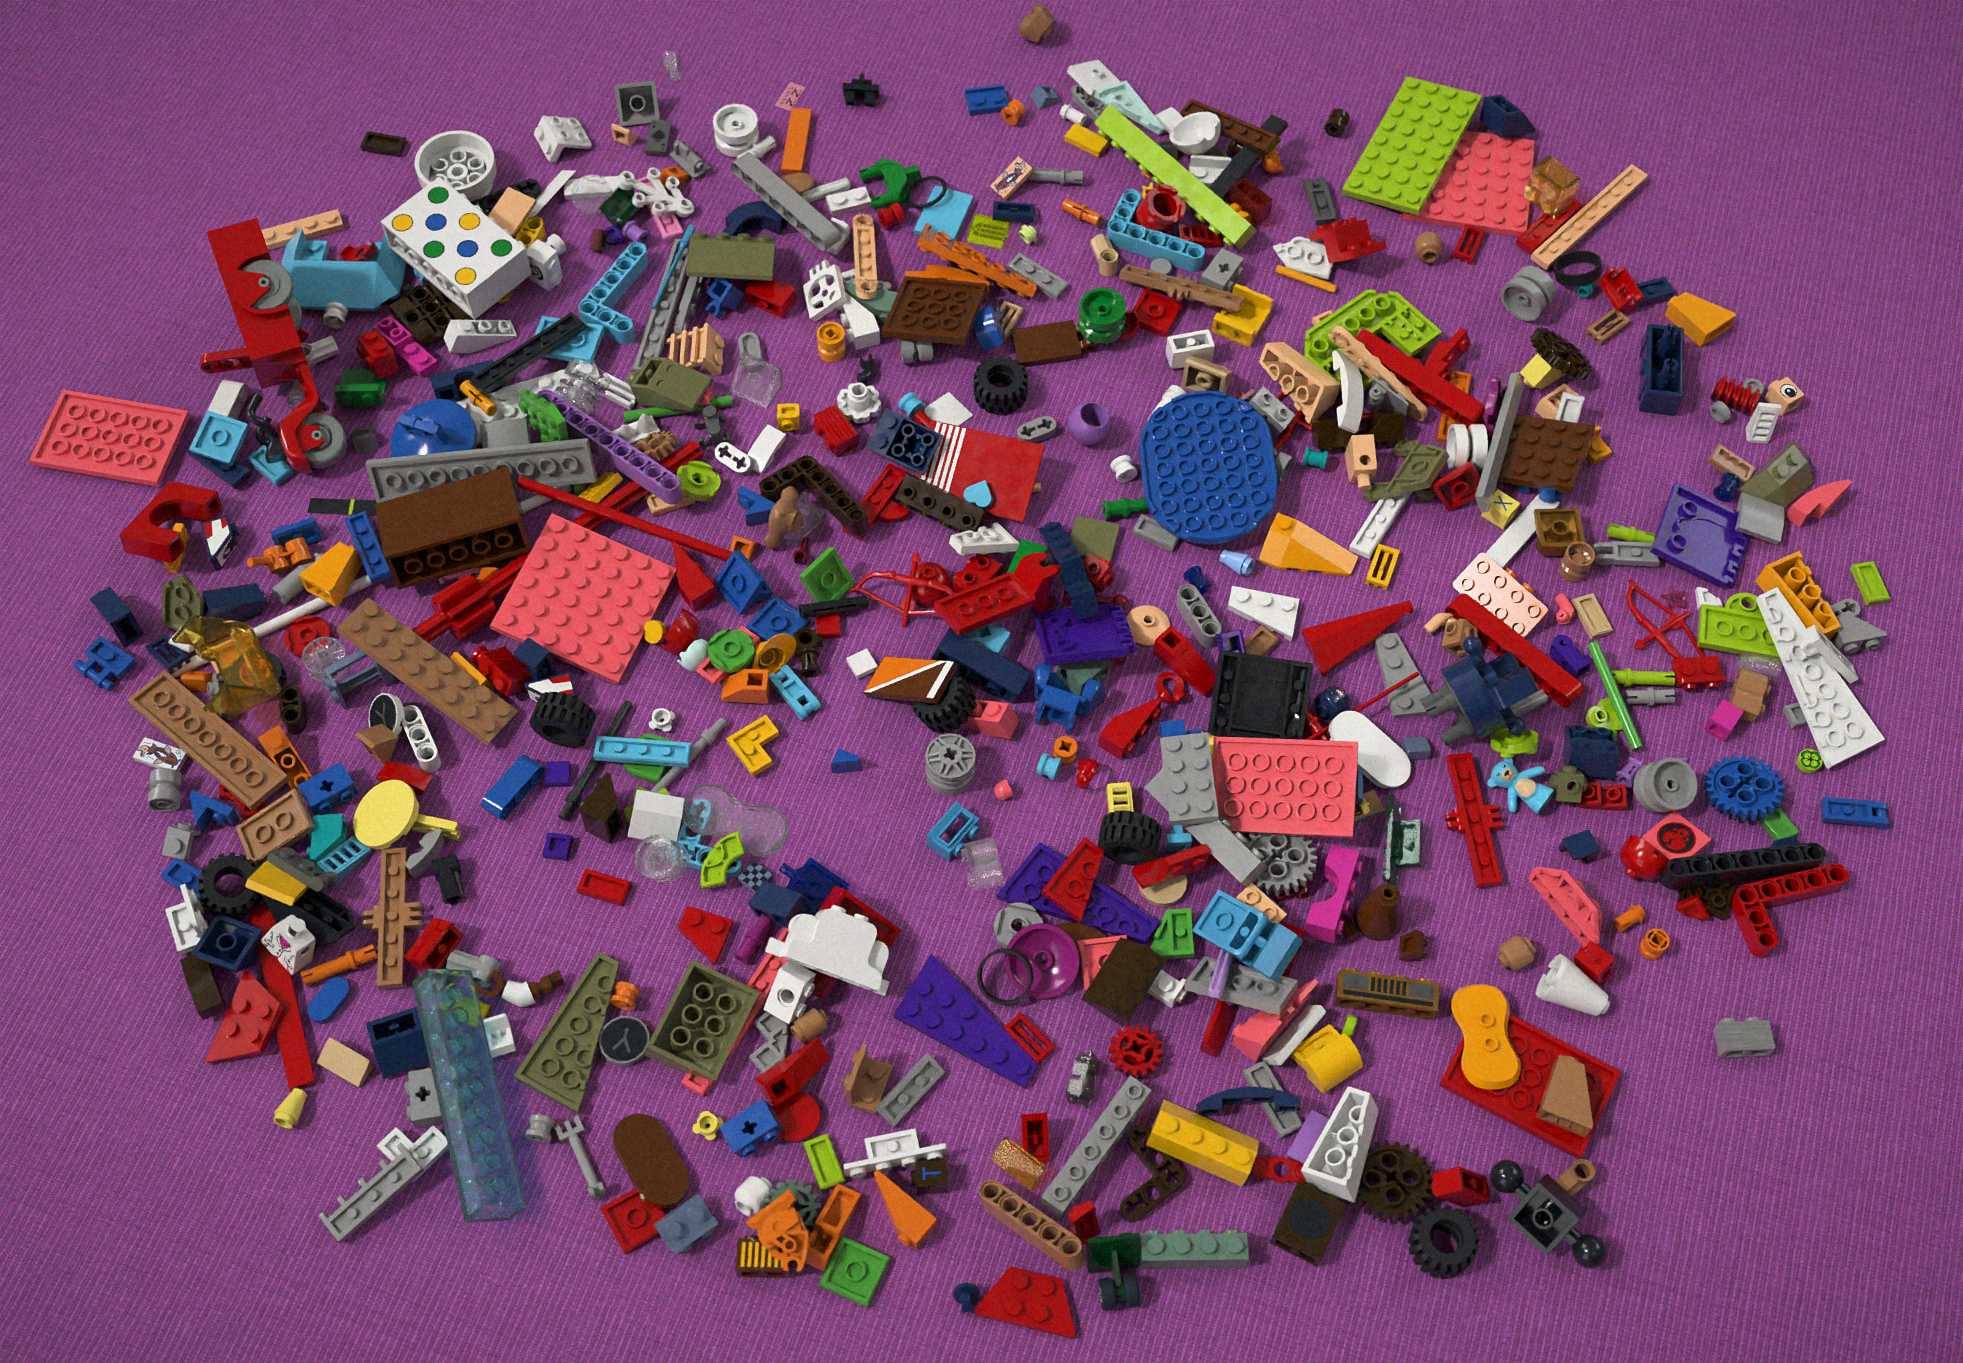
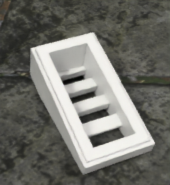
(1762, 425)

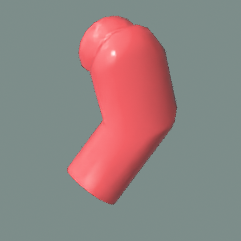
(1566, 609)

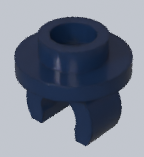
(966, 1295)

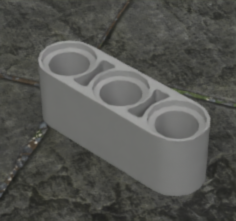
(1197, 606)

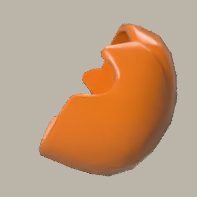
(1272, 162)

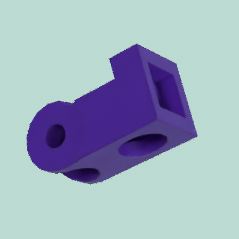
(1568, 656)

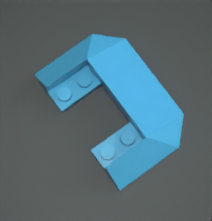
(351, 283)

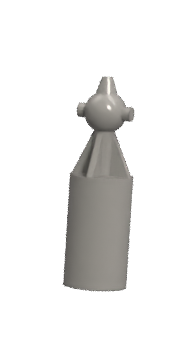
(292, 583)

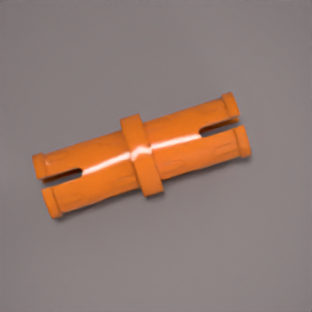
(1082, 212)

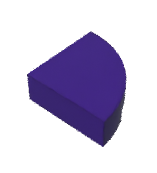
(614, 236)

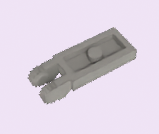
(1625, 554)

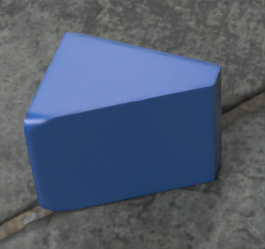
(845, 762)

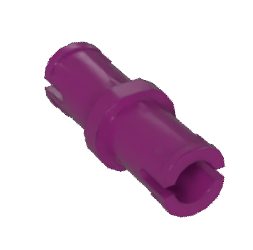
(753, 939)

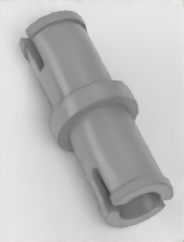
(1649, 696)

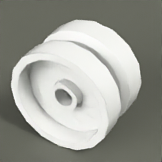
(735, 129)
(1467, 445)

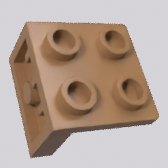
(866, 1082)

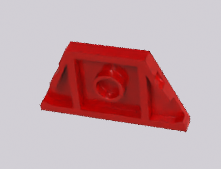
(246, 1023)
(1028, 1302)

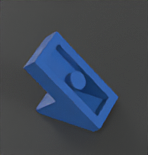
(757, 507)
(207, 809)

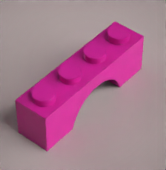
(1326, 917)

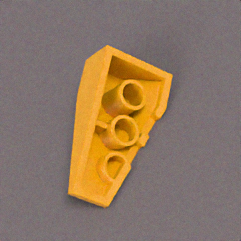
(1300, 547)

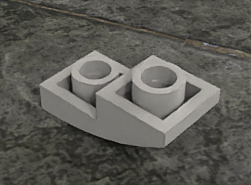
(431, 846)

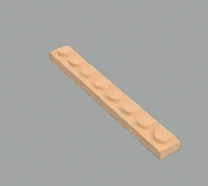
(1589, 217)

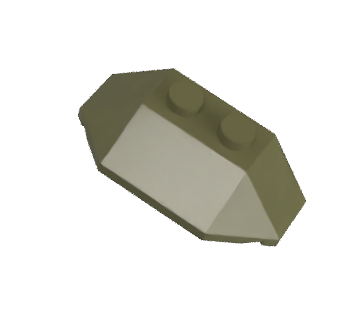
(1781, 477)

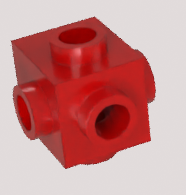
(1098, 572)

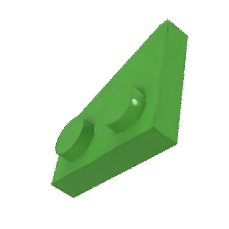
(1175, 935)

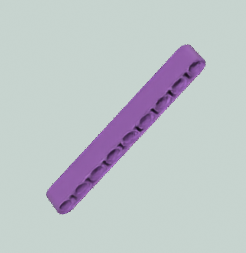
(617, 451)

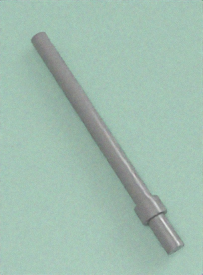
(706, 738)

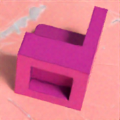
(1723, 720)

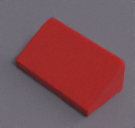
(1217, 1029)

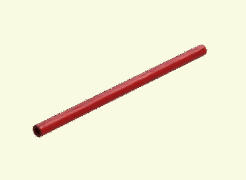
(623, 518)

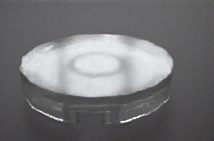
(589, 194)

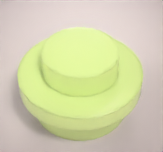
(1028, 234)

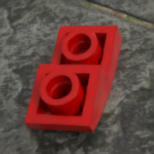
(408, 774)
(1604, 797)

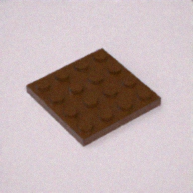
(934, 310)
(1546, 453)

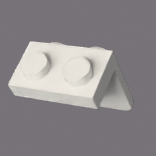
(560, 132)
(187, 921)

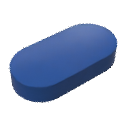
(329, 1000)

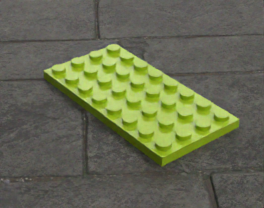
(1412, 145)

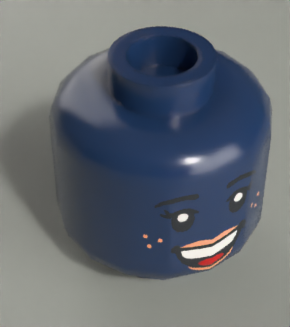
(1331, 702)

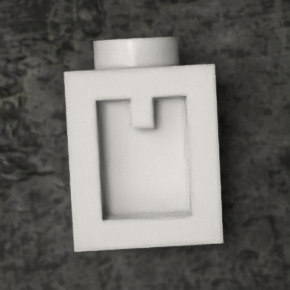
(845, 235)
(1168, 989)

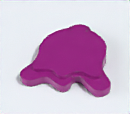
(1493, 405)

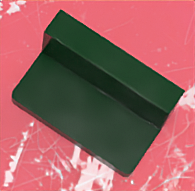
(619, 206)

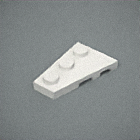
(984, 541)
(1269, 609)

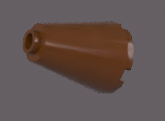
(1380, 913)

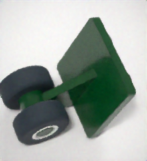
(1111, 1255)

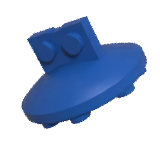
(433, 428)

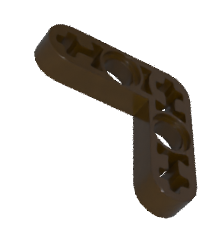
(1157, 1181)

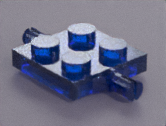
(813, 883)

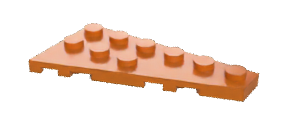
(971, 259)

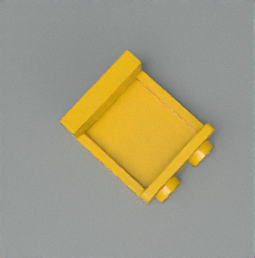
(1247, 322)

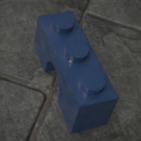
(447, 384)

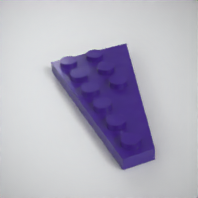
(1103, 910)
(952, 1017)

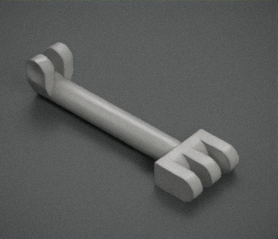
(596, 1189)

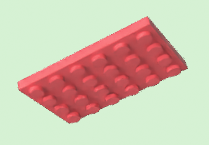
(110, 438)
(1286, 785)

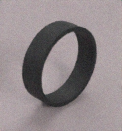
(1578, 279)
(980, 982)

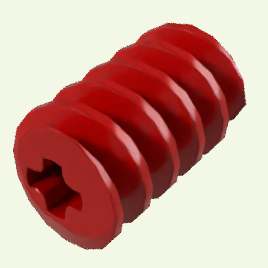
(1736, 394)

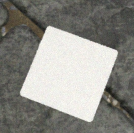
(948, 410)

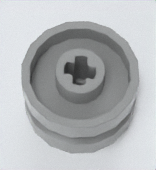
(1528, 293)
(1665, 785)

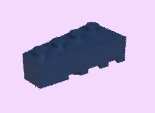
(982, 666)

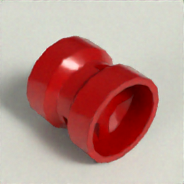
(891, 215)

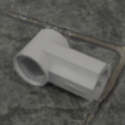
(481, 967)

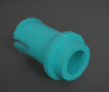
(1586, 290)

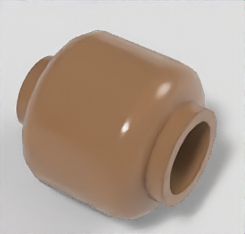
(1428, 247)
(1516, 953)

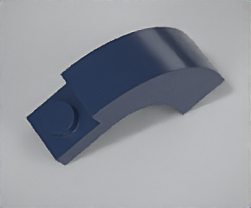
(754, 216)

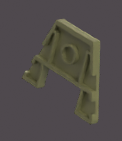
(1414, 474)

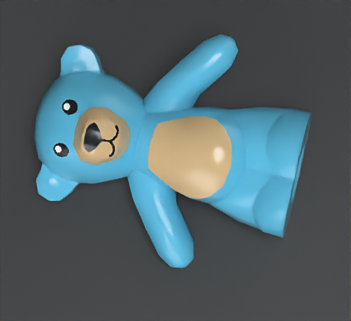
(1519, 784)

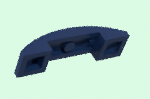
(1247, 1095)

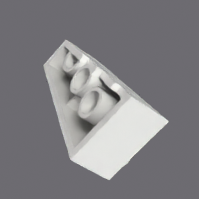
(1343, 1146)

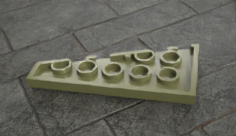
(568, 1046)

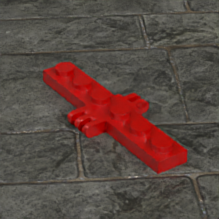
(1474, 820)

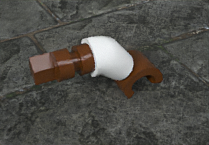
(523, 993)

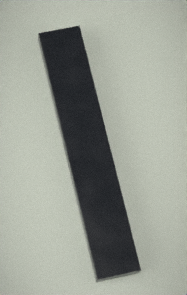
(1245, 160)
(527, 353)

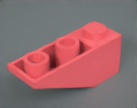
(993, 719)

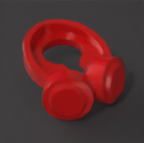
(1179, 692)

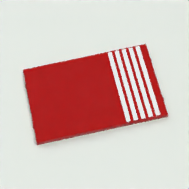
(975, 456)

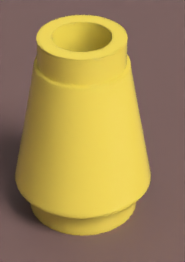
(290, 1109)

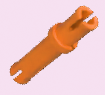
(338, 965)

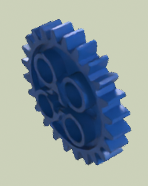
(1743, 788)

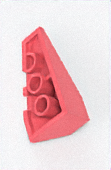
(1263, 1028)

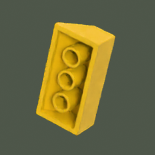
(1203, 1143)

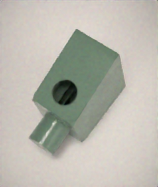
(1076, 674)

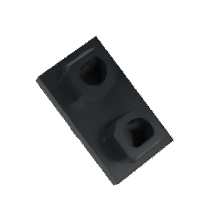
(861, 88)

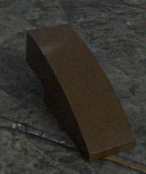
(203, 987)

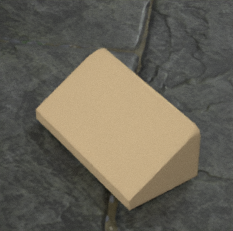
(345, 1062)

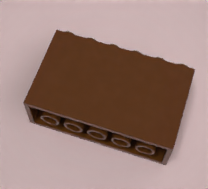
(452, 528)

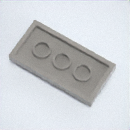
(1189, 779)
(1244, 986)

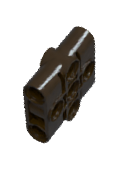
(427, 313)

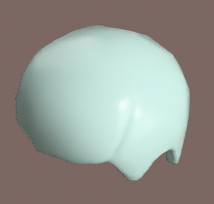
(695, 655)

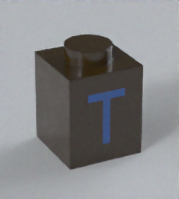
(930, 1177)

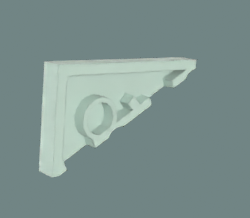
(1128, 102)

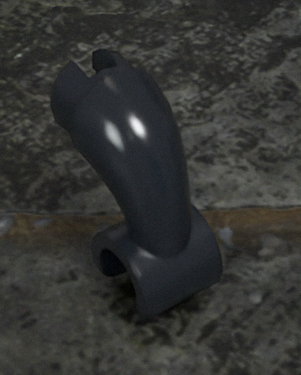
(869, 370)

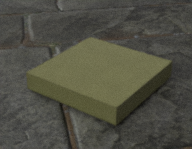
(1094, 537)

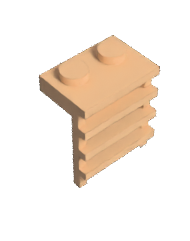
(705, 350)

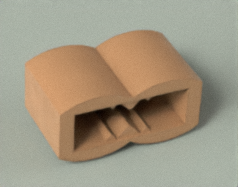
(1748, 693)

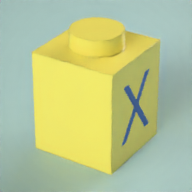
(1502, 509)

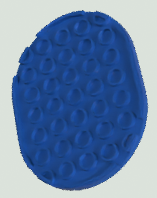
(1208, 467)

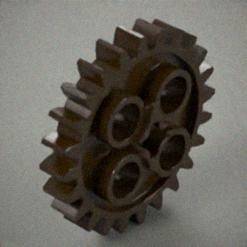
(1560, 353)
(1406, 1166)

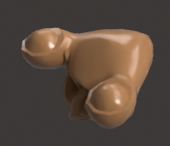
(784, 518)

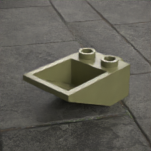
(668, 384)

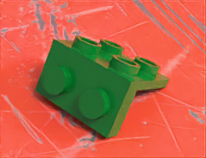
(360, 389)

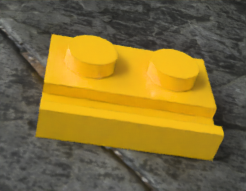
(601, 487)

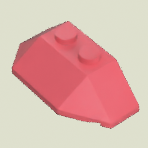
(1570, 903)

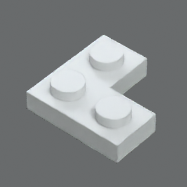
(424, 1150)

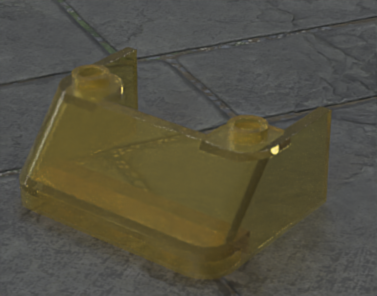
(239, 659)

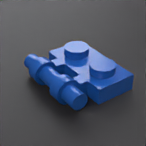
(108, 657)

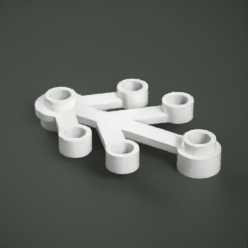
(658, 194)

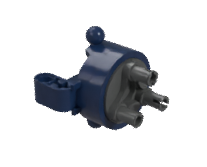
(1480, 694)

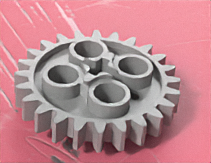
(1280, 862)

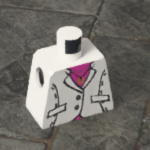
(290, 943)

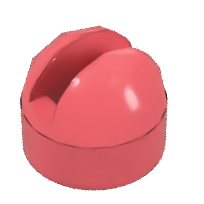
(1002, 790)

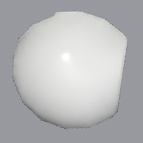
(1196, 133)

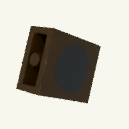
(1308, 1223)

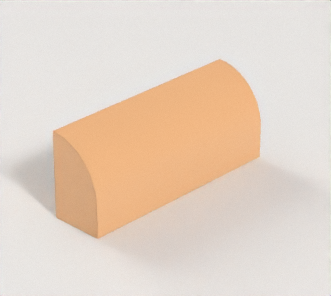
(512, 210)

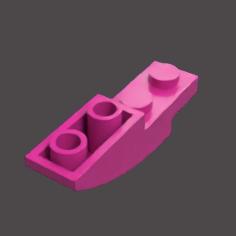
(406, 349)

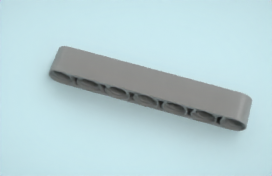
(786, 201)

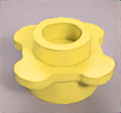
(707, 1118)

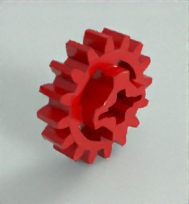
(1141, 1042)

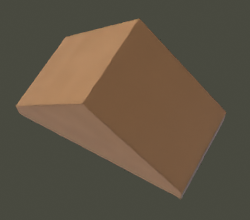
(378, 742)

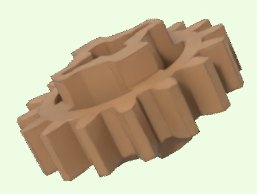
(657, 445)

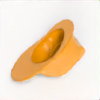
(774, 653)

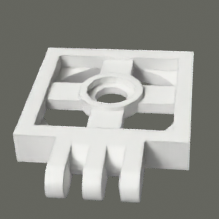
(820, 277)

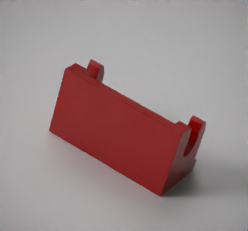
(1621, 289)

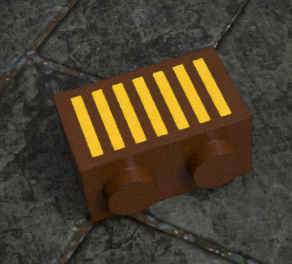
(755, 1260)

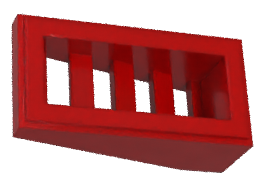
(1188, 232)

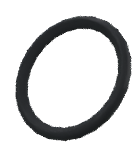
(929, 203)

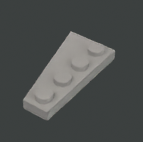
(1396, 666)

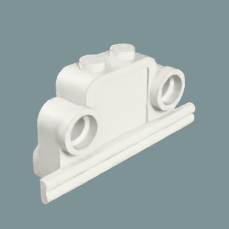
(836, 947)

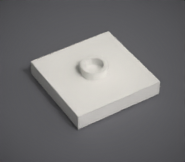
(1092, 76)

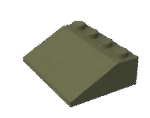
(731, 256)
(701, 1022)

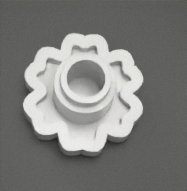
(859, 402)

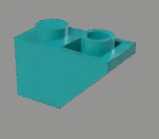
(328, 835)

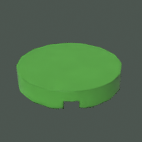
(731, 650)

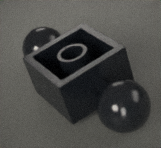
(1563, 1213)

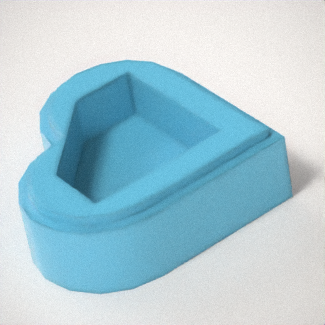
(979, 494)

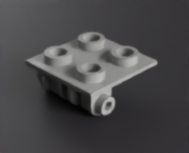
(1382, 395)

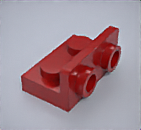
(1697, 672)

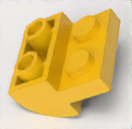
(1327, 1058)

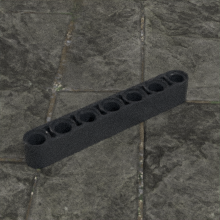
(1741, 865)

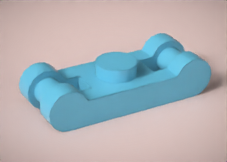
(794, 691)

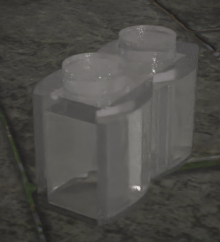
(982, 863)

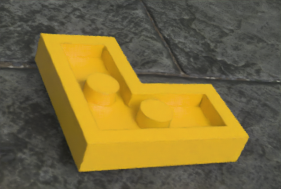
(748, 744)

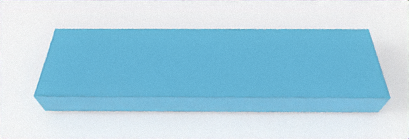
(642, 751)

